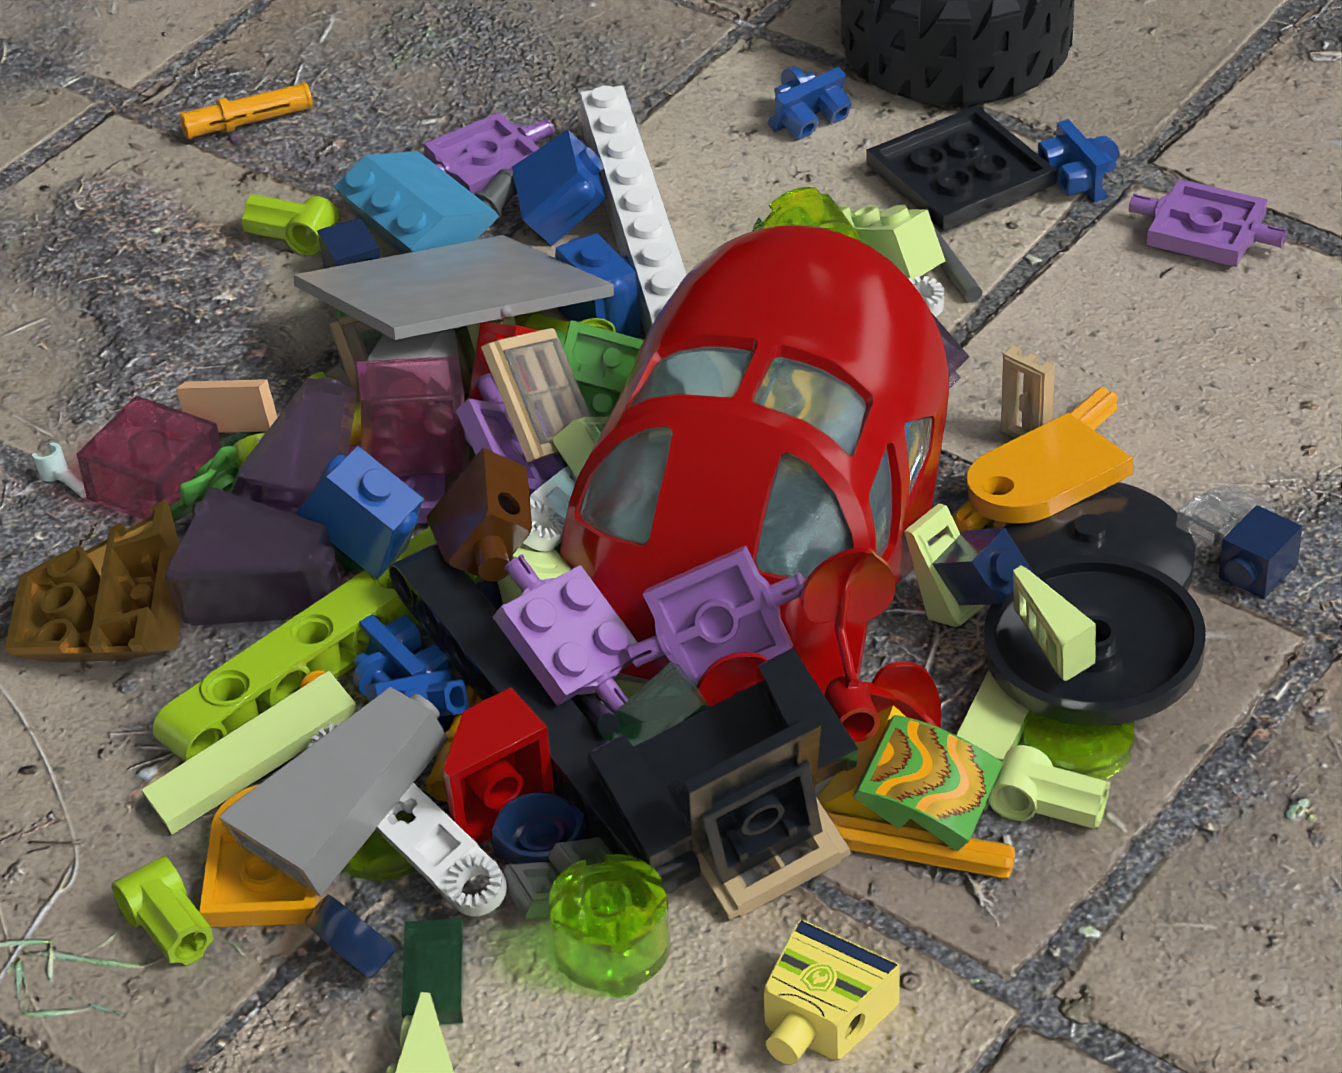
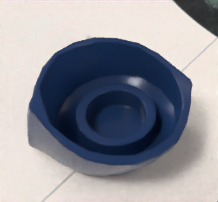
(533, 825)
(350, 936)

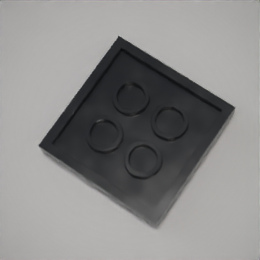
(961, 167)

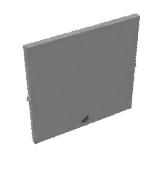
(451, 286)

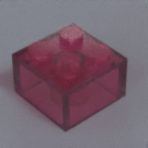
(411, 414)
(145, 456)

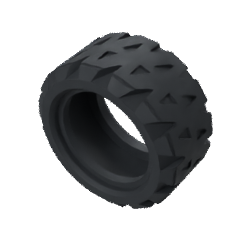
(957, 47)

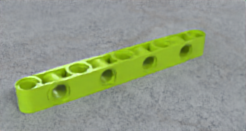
(318, 638)

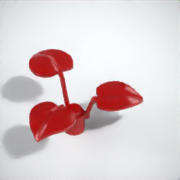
(853, 588)

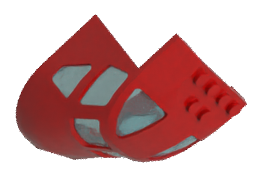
(760, 432)

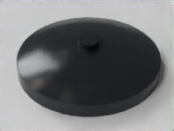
(1110, 523)
(1145, 643)

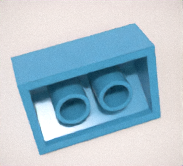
(413, 202)

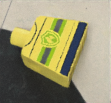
(826, 995)

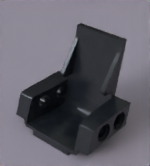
(732, 776)

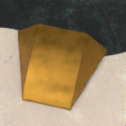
(101, 599)

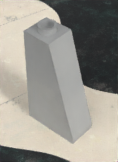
(338, 790)

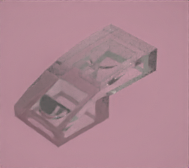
(1218, 512)

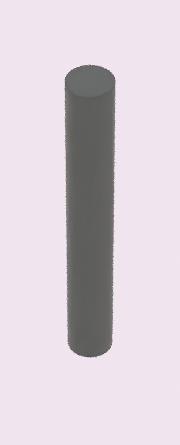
(958, 273)

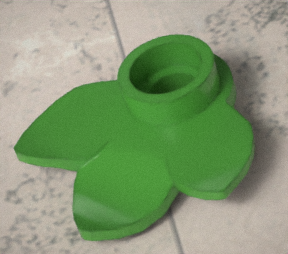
(216, 473)

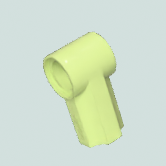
(1032, 786)

